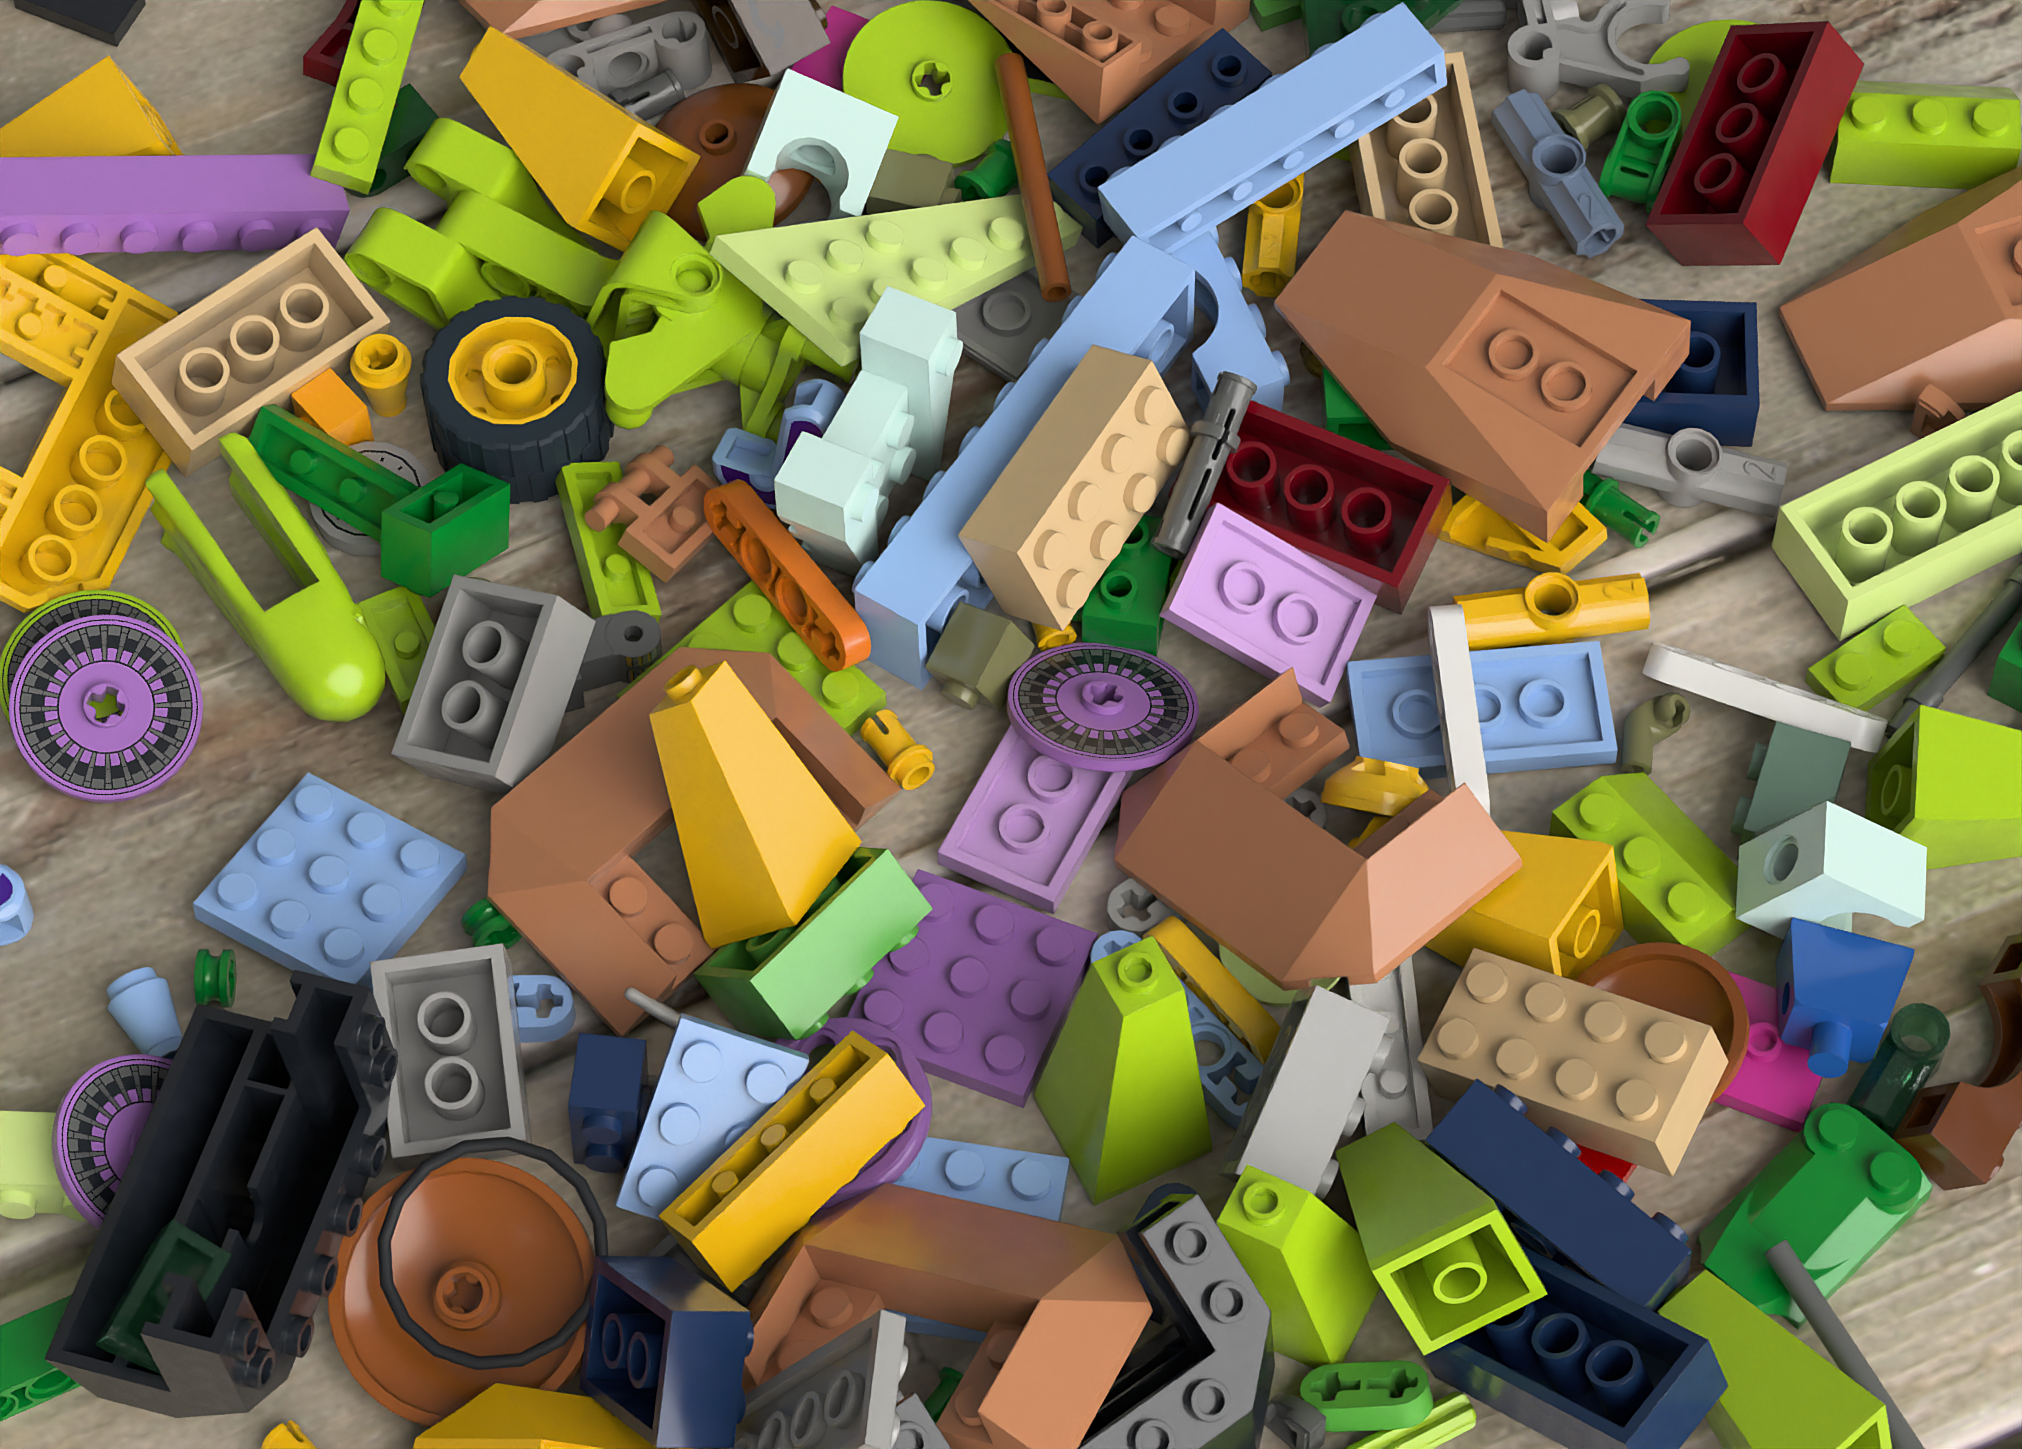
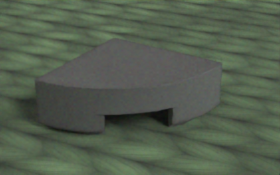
(1295, 1422)

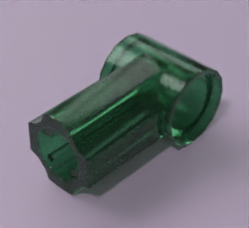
(1899, 1071)

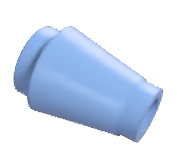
(146, 1012)

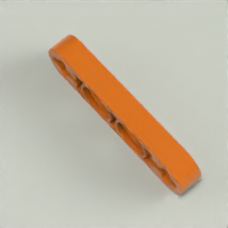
(787, 575)

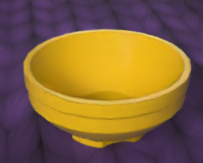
(1374, 786)

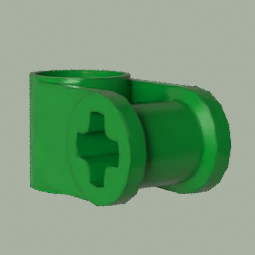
(1640, 159)

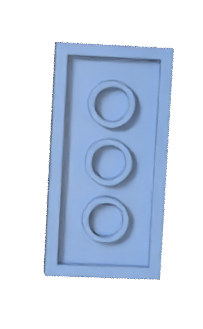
(1532, 705)

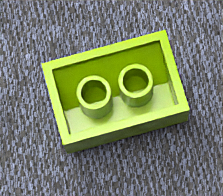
(1926, 135)
(1668, 870)

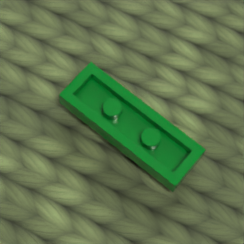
(326, 470)

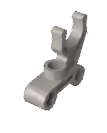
(1562, 47)
(625, 54)

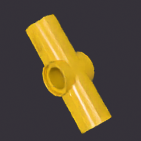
(1273, 239)
(1584, 607)

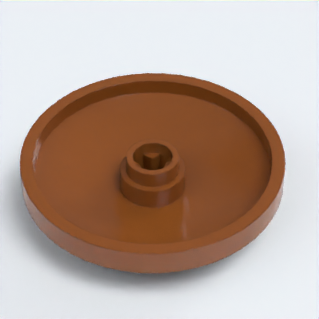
(482, 1266)

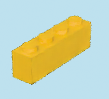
(792, 1161)

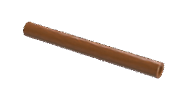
(1032, 178)

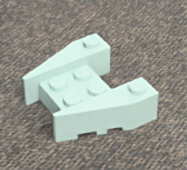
(885, 429)

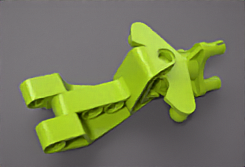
(661, 311)

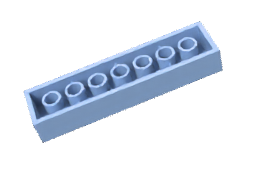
(909, 594)

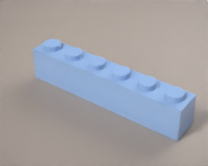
(1275, 132)

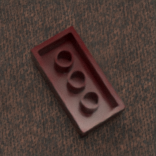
(1755, 144)
(1336, 501)

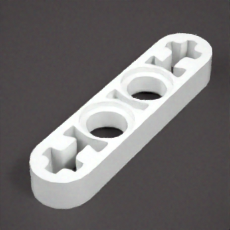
(1764, 696)
(1457, 701)

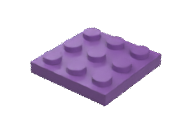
(978, 988)

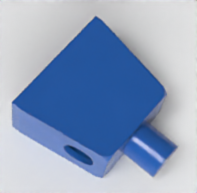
(1836, 993)

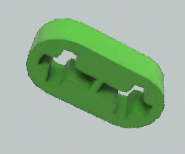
(1369, 1395)

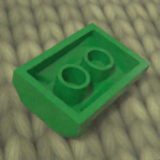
(1829, 1195)

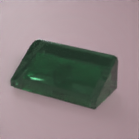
(145, 1299)

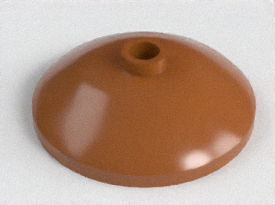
(718, 113)
(1682, 984)

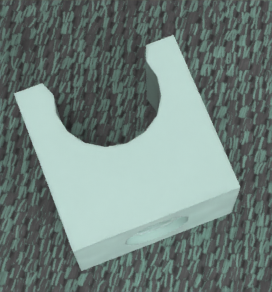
(825, 135)
(1827, 869)

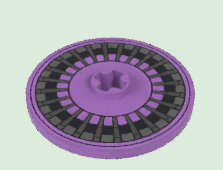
(1102, 707)
(128, 752)
(101, 1127)

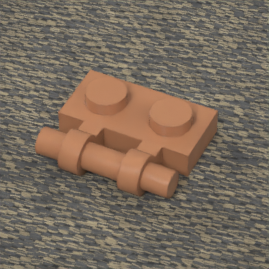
(671, 528)

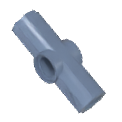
(1544, 152)

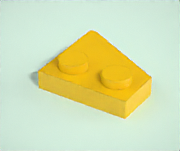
(1488, 532)

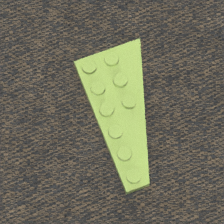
(835, 270)

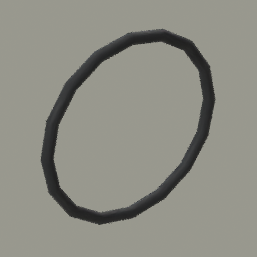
(391, 1219)

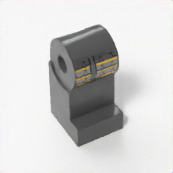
(617, 651)

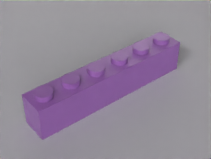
(164, 203)

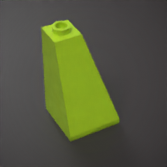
(1950, 787)
(1126, 1076)
(1433, 1239)
(1302, 1264)
(1777, 1385)

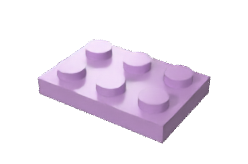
(1268, 604)
(1030, 823)

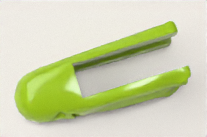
(308, 642)

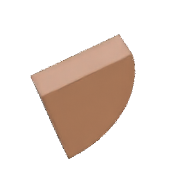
(1934, 412)

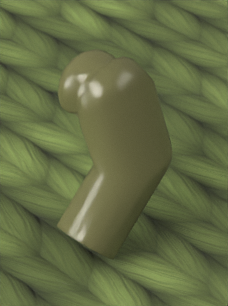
(1649, 726)

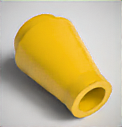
(382, 371)

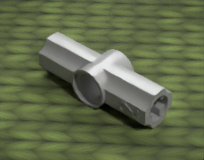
(1720, 474)

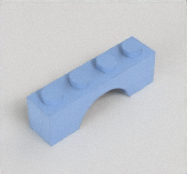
(1238, 332)

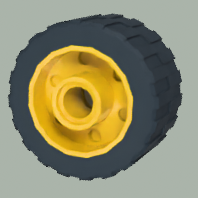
(517, 393)

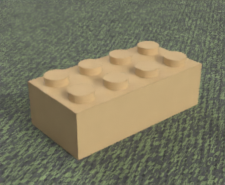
(1430, 165)
(246, 349)
(1077, 487)
(1577, 1058)

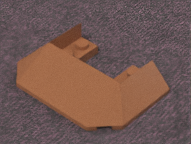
(579, 819)
(1275, 885)
(1047, 1292)

